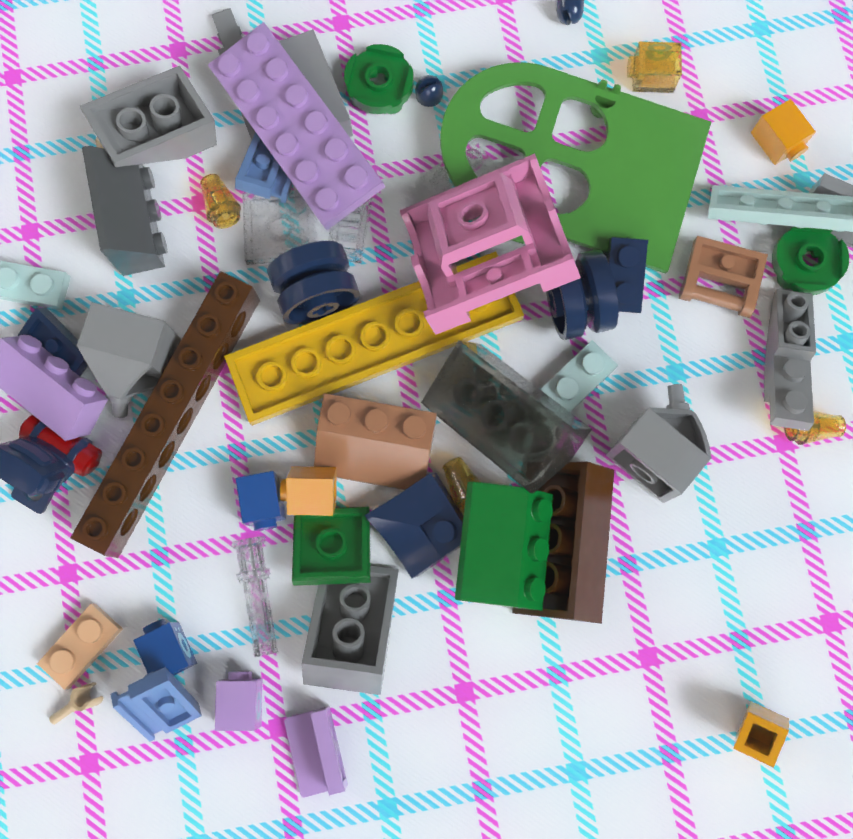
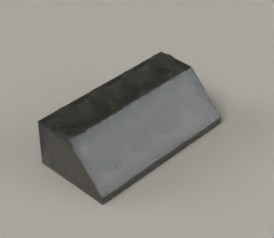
(504, 415)

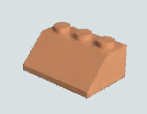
(374, 441)

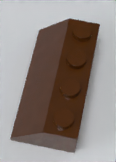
(577, 543)

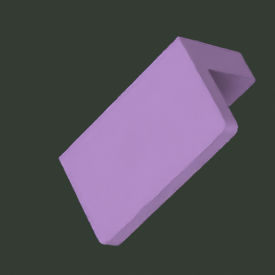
(316, 753)

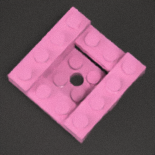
(509, 204)

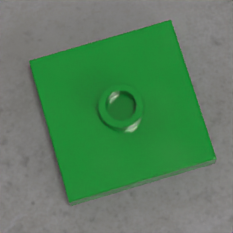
(332, 548)

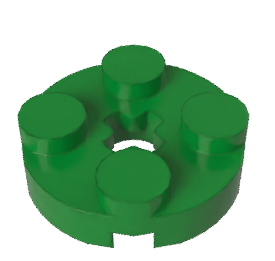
(379, 98)
(796, 274)

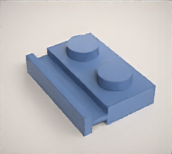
(262, 174)
(156, 704)

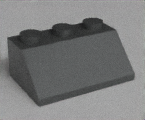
(124, 213)

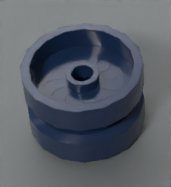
(313, 282)
(587, 300)

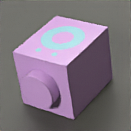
(238, 702)

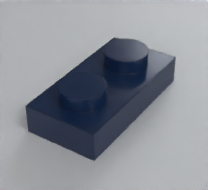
(628, 267)
(55, 338)

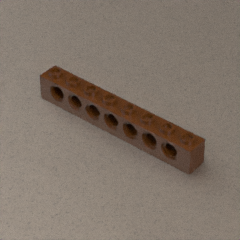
(166, 417)

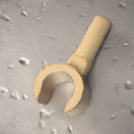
(80, 701)

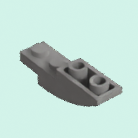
(788, 360)

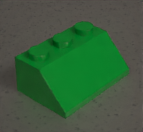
(504, 546)

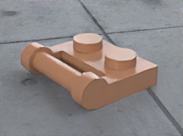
(724, 265)

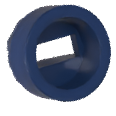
(570, 11)
(432, 94)

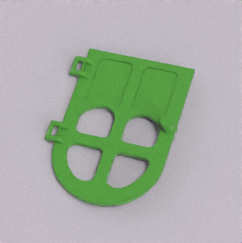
(634, 179)

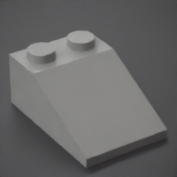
(152, 120)
(351, 634)

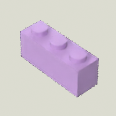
(49, 387)

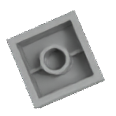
(125, 352)
(664, 447)

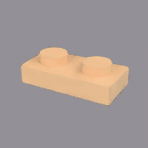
(79, 646)

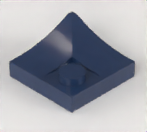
(420, 524)

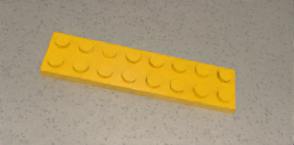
(352, 348)

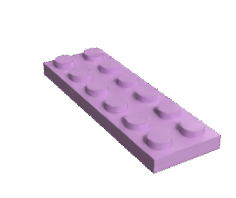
(296, 126)

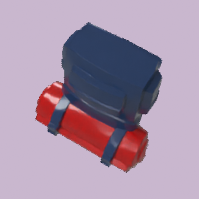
(43, 461)

